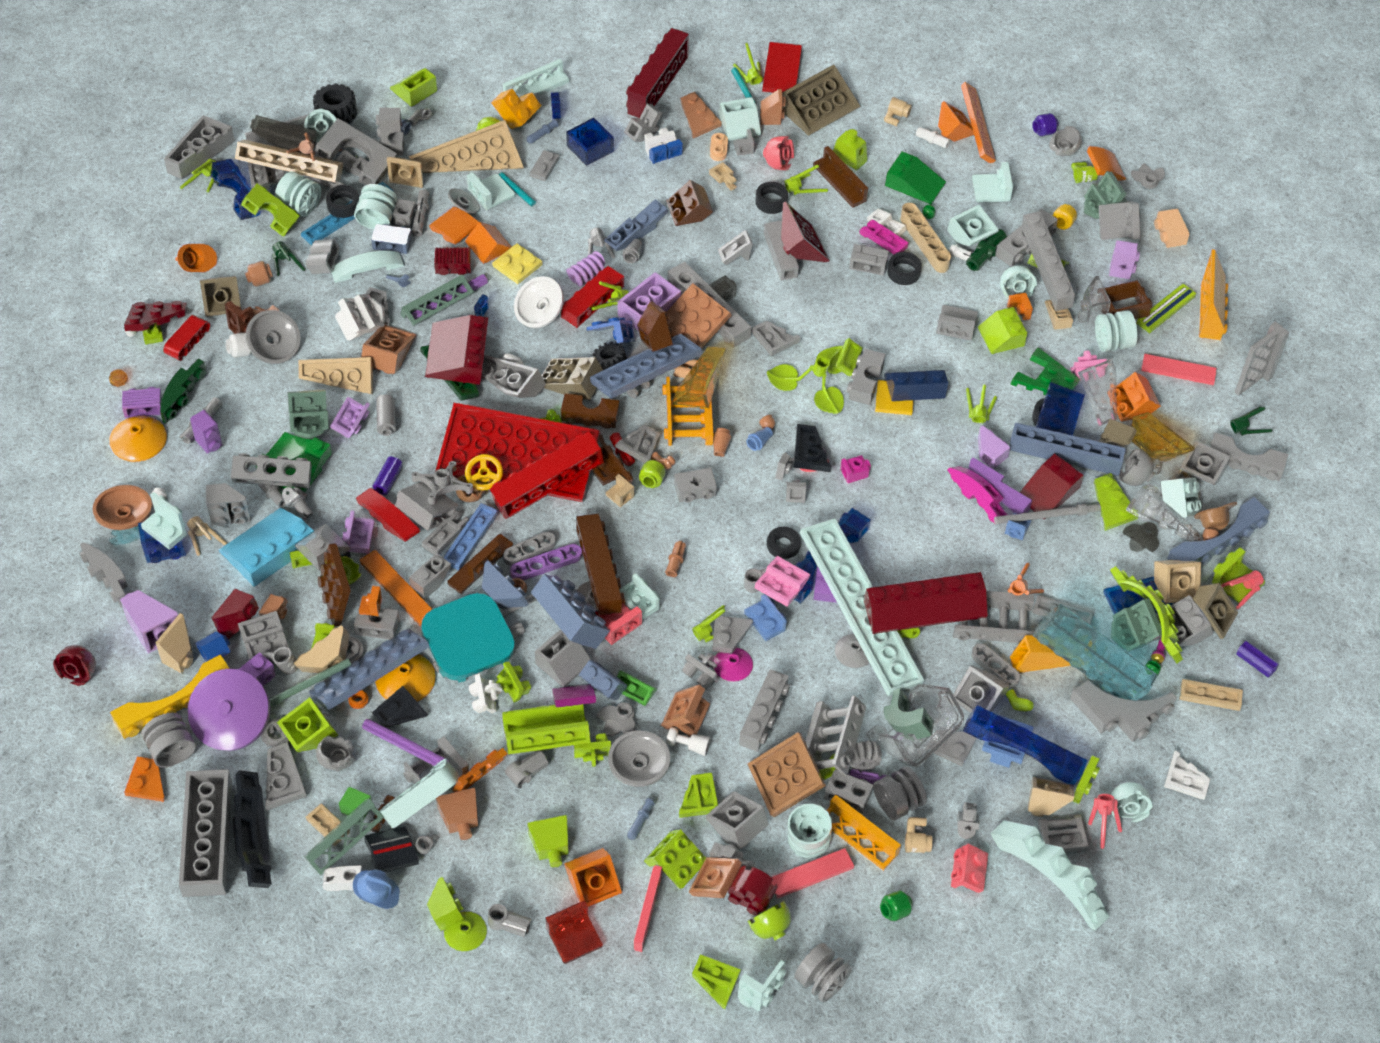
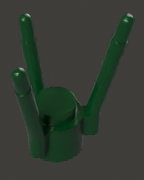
(282, 252)
(1242, 423)

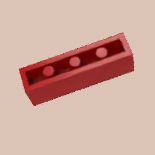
(580, 305)

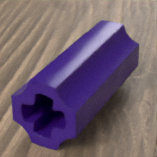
(387, 475)
(1257, 658)

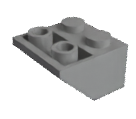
(226, 505)
(1190, 622)
(561, 658)

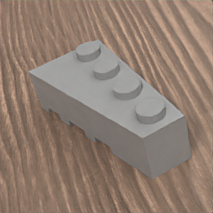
(197, 146)

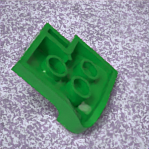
(296, 447)

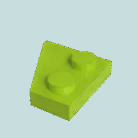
(699, 797)
(716, 978)

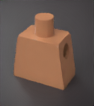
(459, 812)

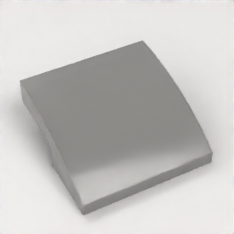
(262, 634)

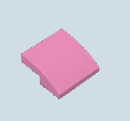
(782, 581)

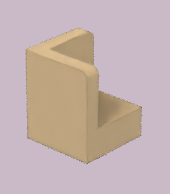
(621, 492)

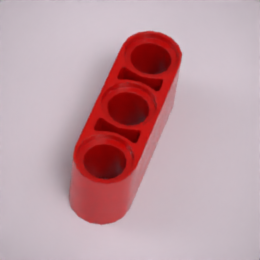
(185, 337)

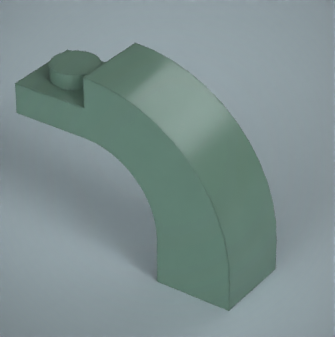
(901, 720)

